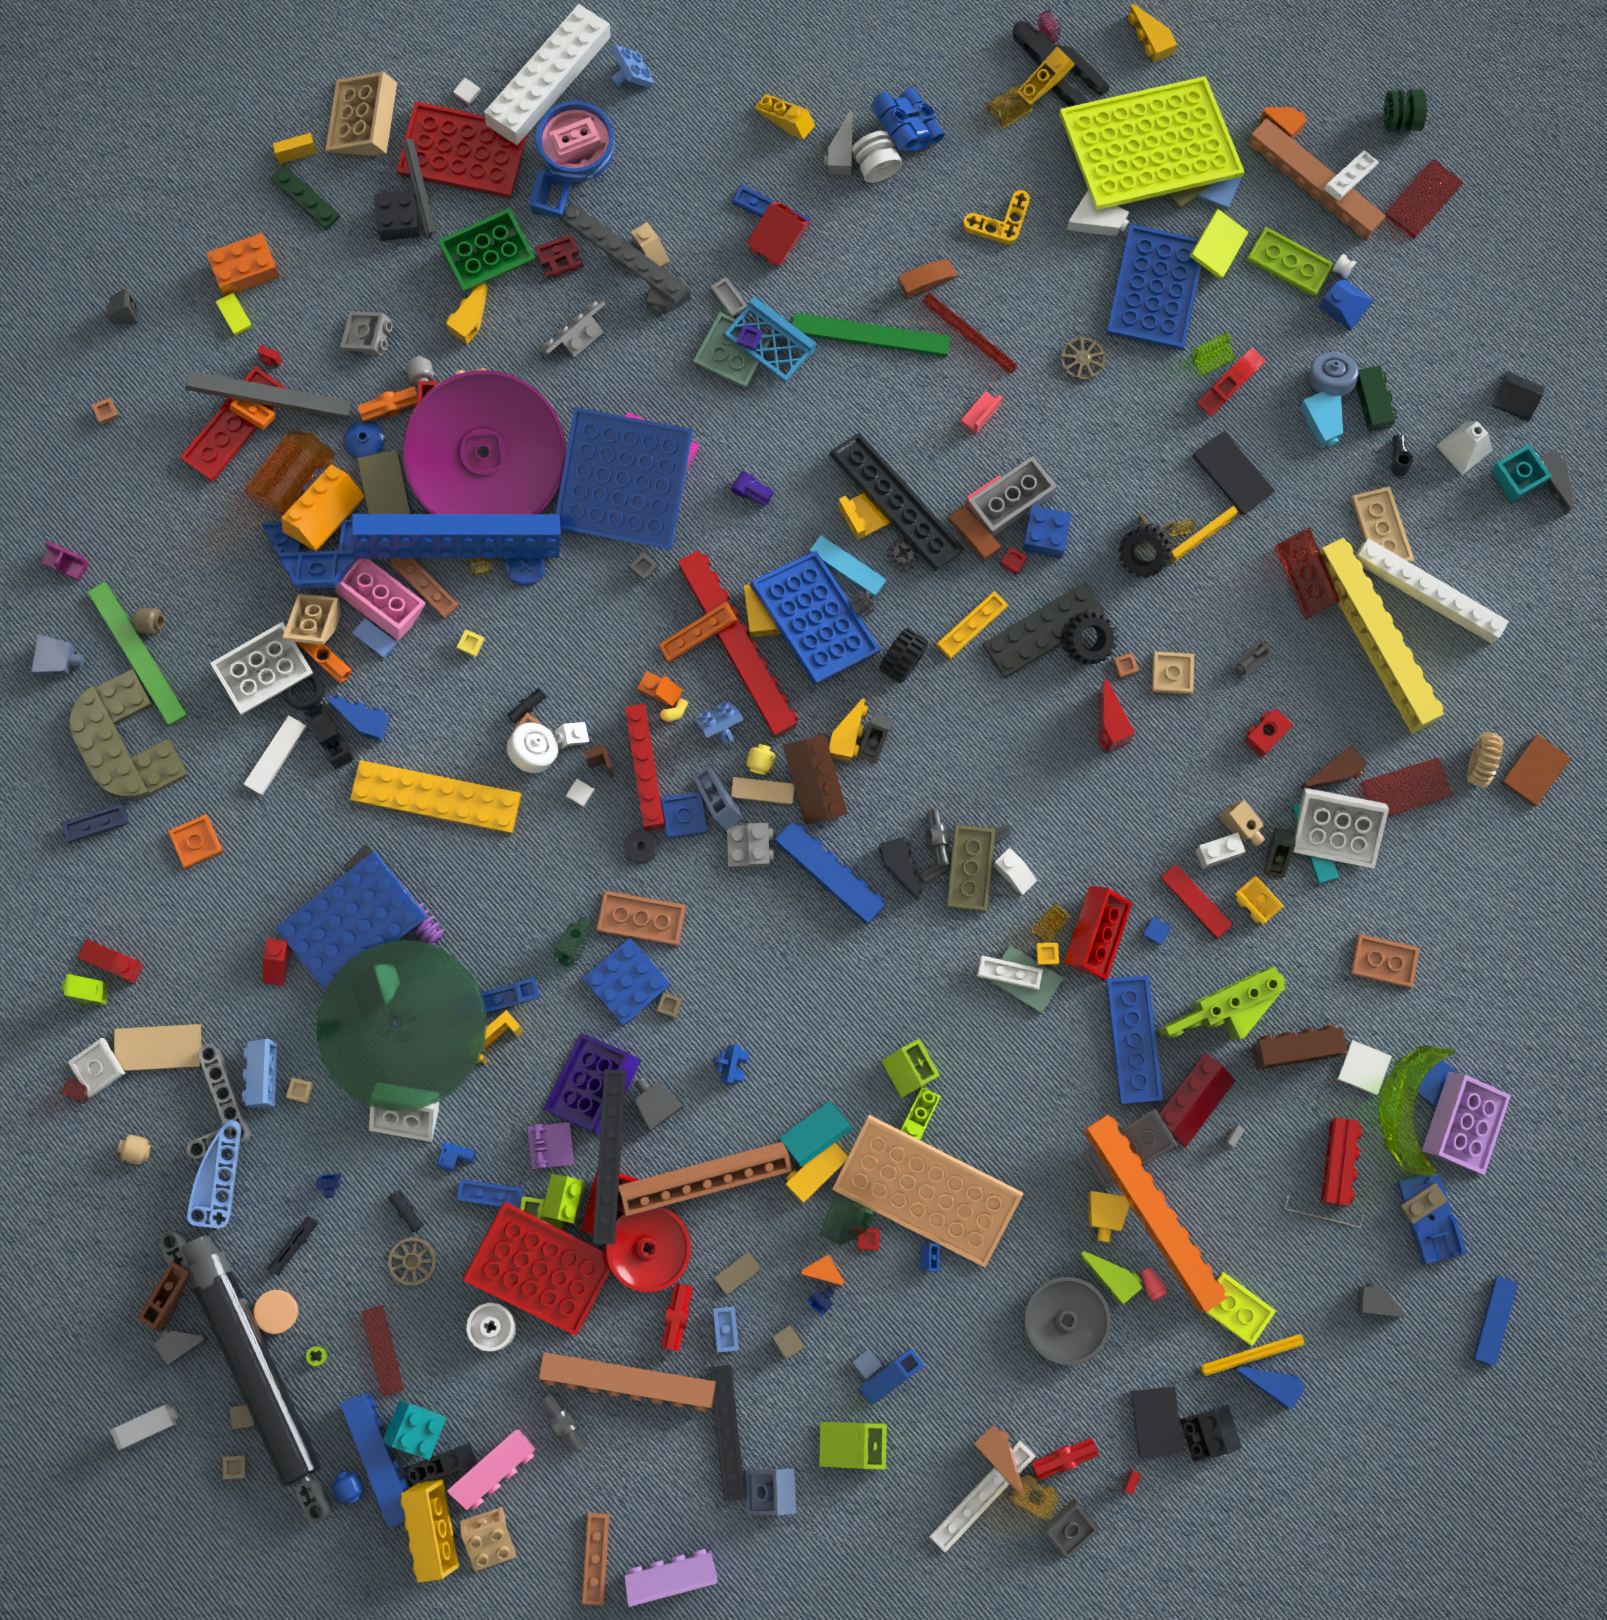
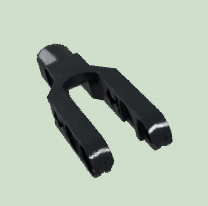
(1040, 47)

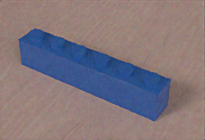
(829, 873)
(376, 1456)

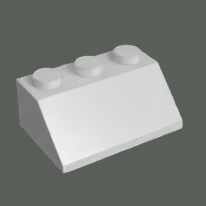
(411, 1124)

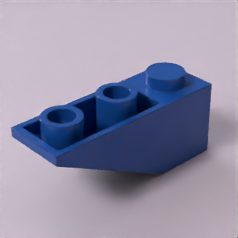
(365, 721)
(891, 1376)

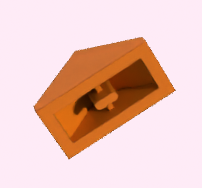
(823, 1270)

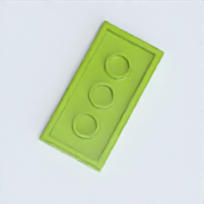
(1290, 262)

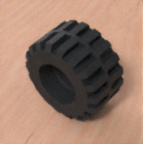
(1137, 564)
(1104, 641)
(903, 655)

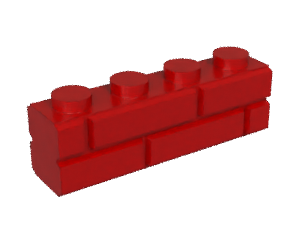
(1340, 1162)

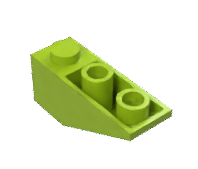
(85, 990)
(920, 1113)

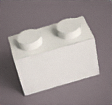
(1220, 850)

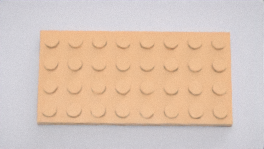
(927, 1191)

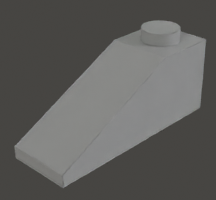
(840, 150)

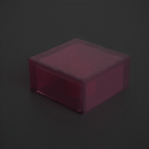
(1048, 26)

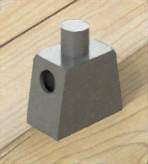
(656, 1103)

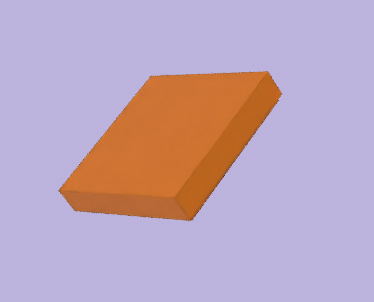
(195, 841)

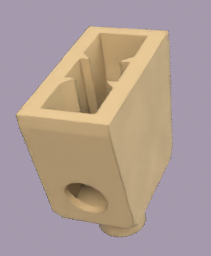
(1243, 820)

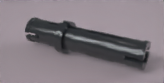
(298, 1238)

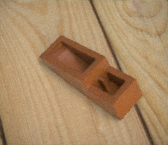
(926, 277)
(974, 534)

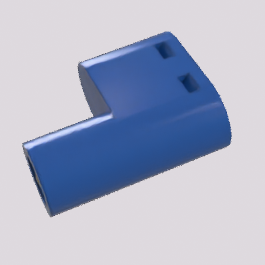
(451, 1154)

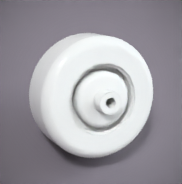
(532, 747)

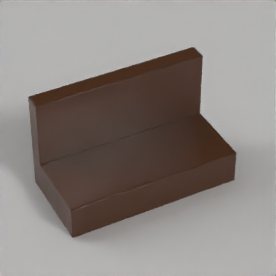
(598, 756)

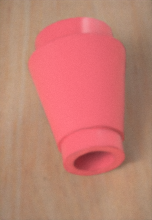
(1153, 1285)

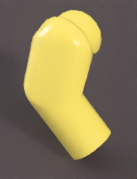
(674, 713)

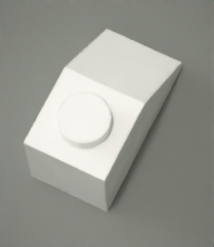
(1015, 871)

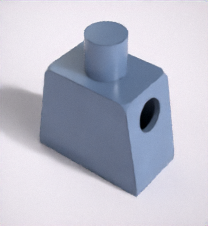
(54, 658)

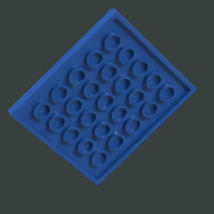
(623, 478)

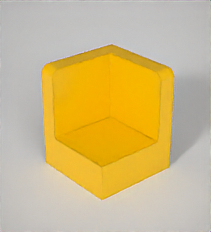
(1047, 954)

